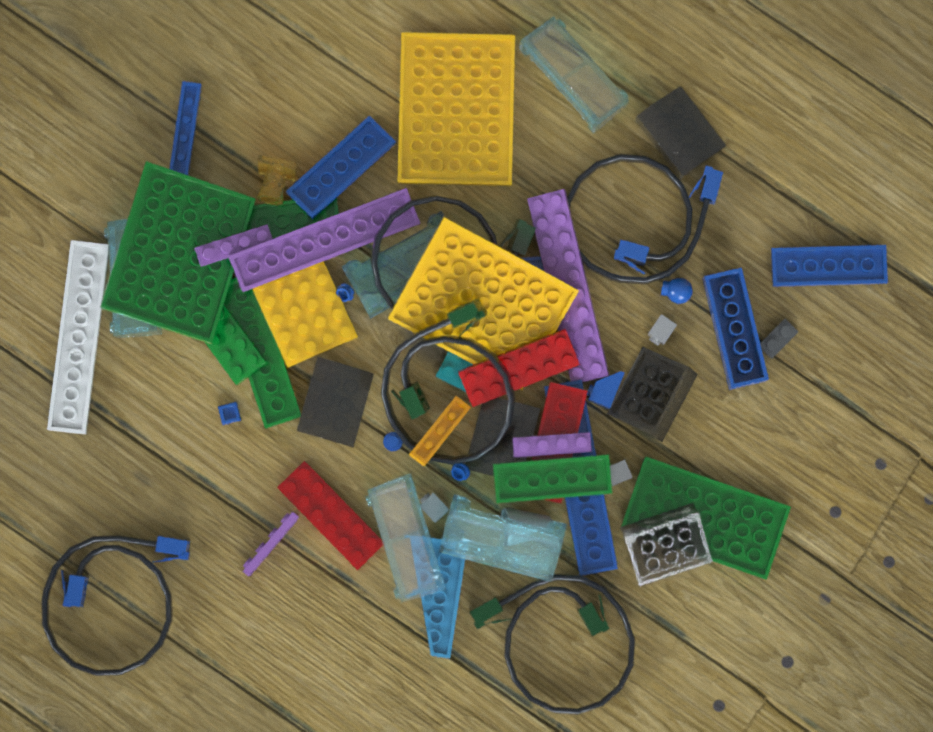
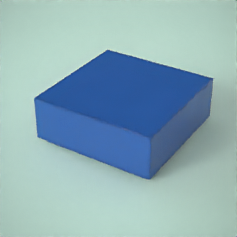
(229, 413)

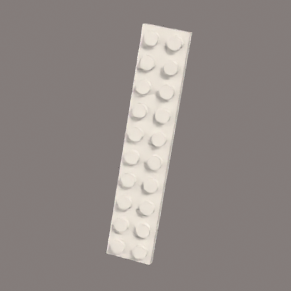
(78, 337)

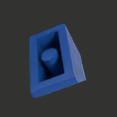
(605, 390)

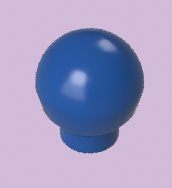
(678, 290)

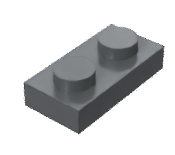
(778, 338)

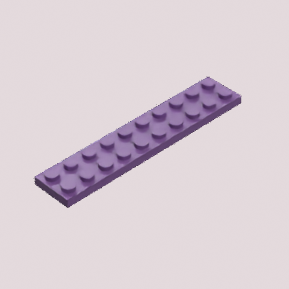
(320, 241)
(563, 260)

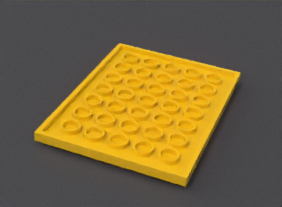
(456, 109)
(463, 266)

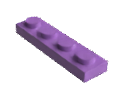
(225, 247)
(551, 445)
(275, 537)

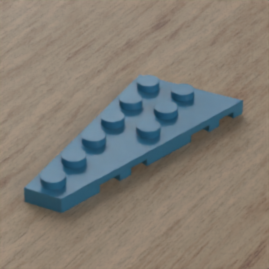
(442, 606)

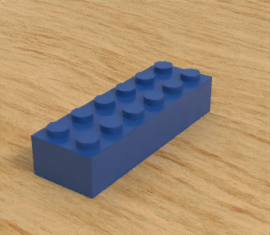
(735, 328)

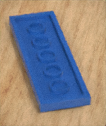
(341, 167)
(829, 265)

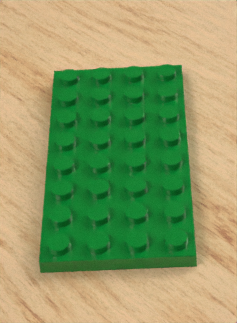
(737, 524)

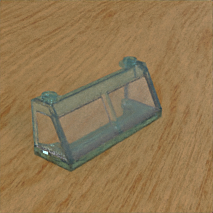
(574, 73)
(405, 538)

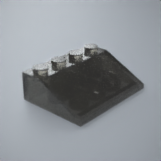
(680, 132)
(652, 394)
(335, 402)
(489, 423)
(666, 544)

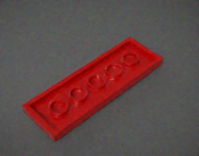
(525, 365)
(561, 416)
(331, 515)

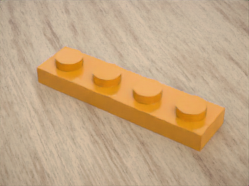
(440, 431)

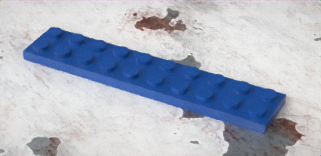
(589, 516)

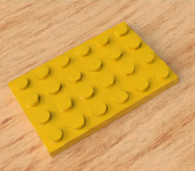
(305, 314)

